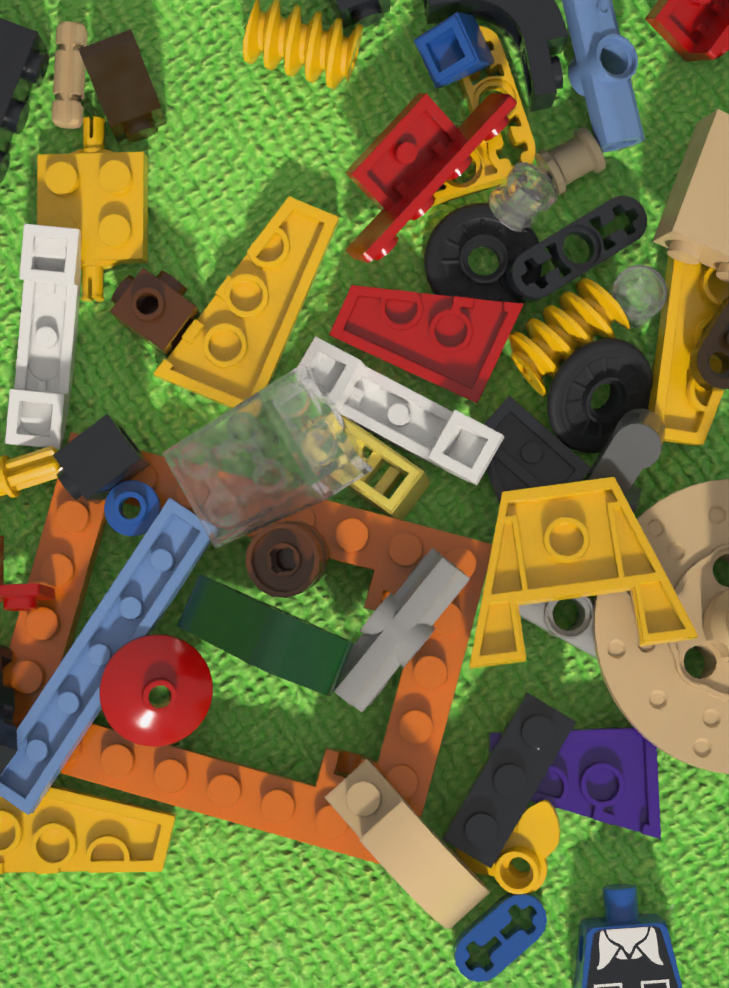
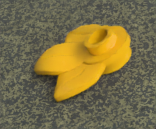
(532, 840)

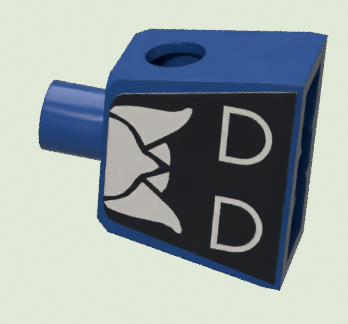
(625, 946)

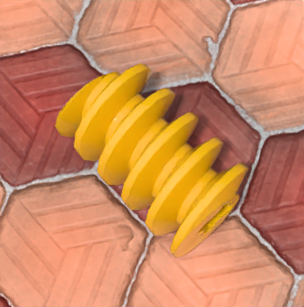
(301, 44)
(564, 331)

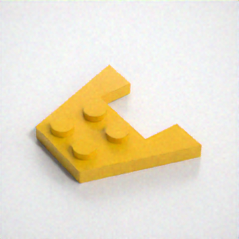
(570, 546)

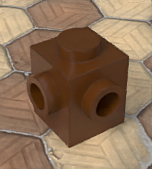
(154, 309)

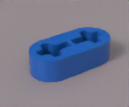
(508, 946)

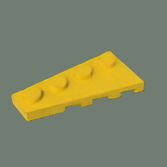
(83, 834)

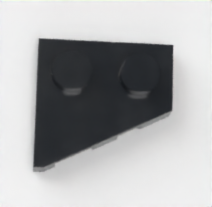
(529, 453)

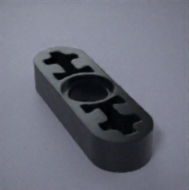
(598, 217)

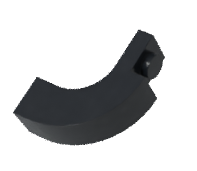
(534, 29)

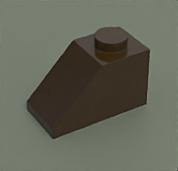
(123, 87)

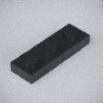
(508, 780)

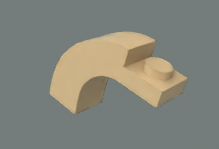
(407, 846)

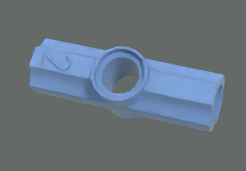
(603, 73)

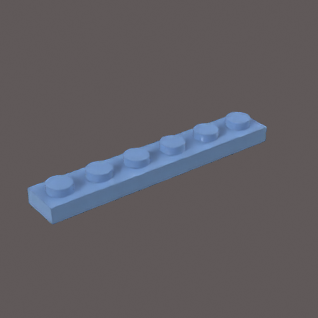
(125, 613)

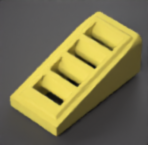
(409, 490)

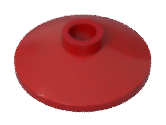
(138, 669)

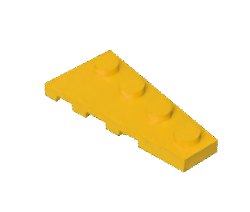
(250, 319)
(675, 396)

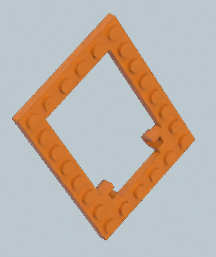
(224, 786)

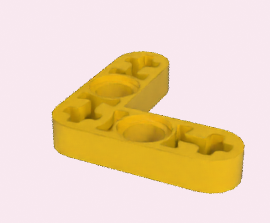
(489, 169)

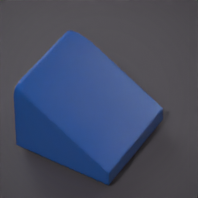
(454, 49)

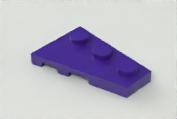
(604, 777)

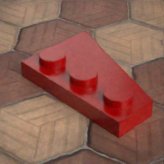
(429, 335)

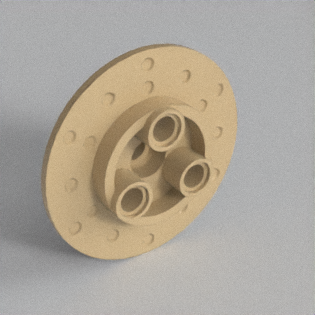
(649, 682)

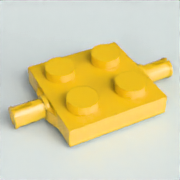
(101, 196)

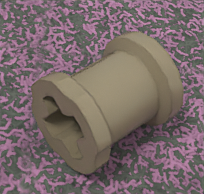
(571, 159)

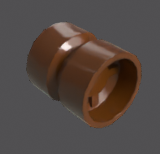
(287, 558)

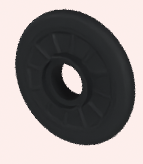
(457, 237)
(577, 379)

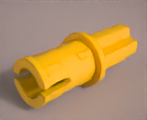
(27, 470)

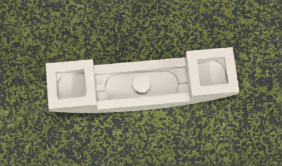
(46, 336)
(403, 416)

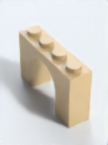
(698, 207)

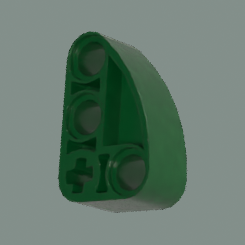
(265, 636)

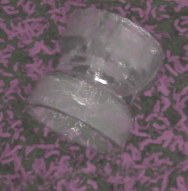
(642, 288)

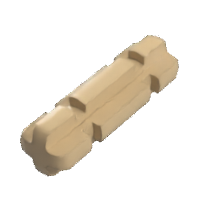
(69, 75)

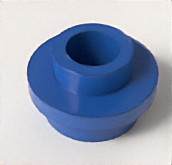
(148, 501)

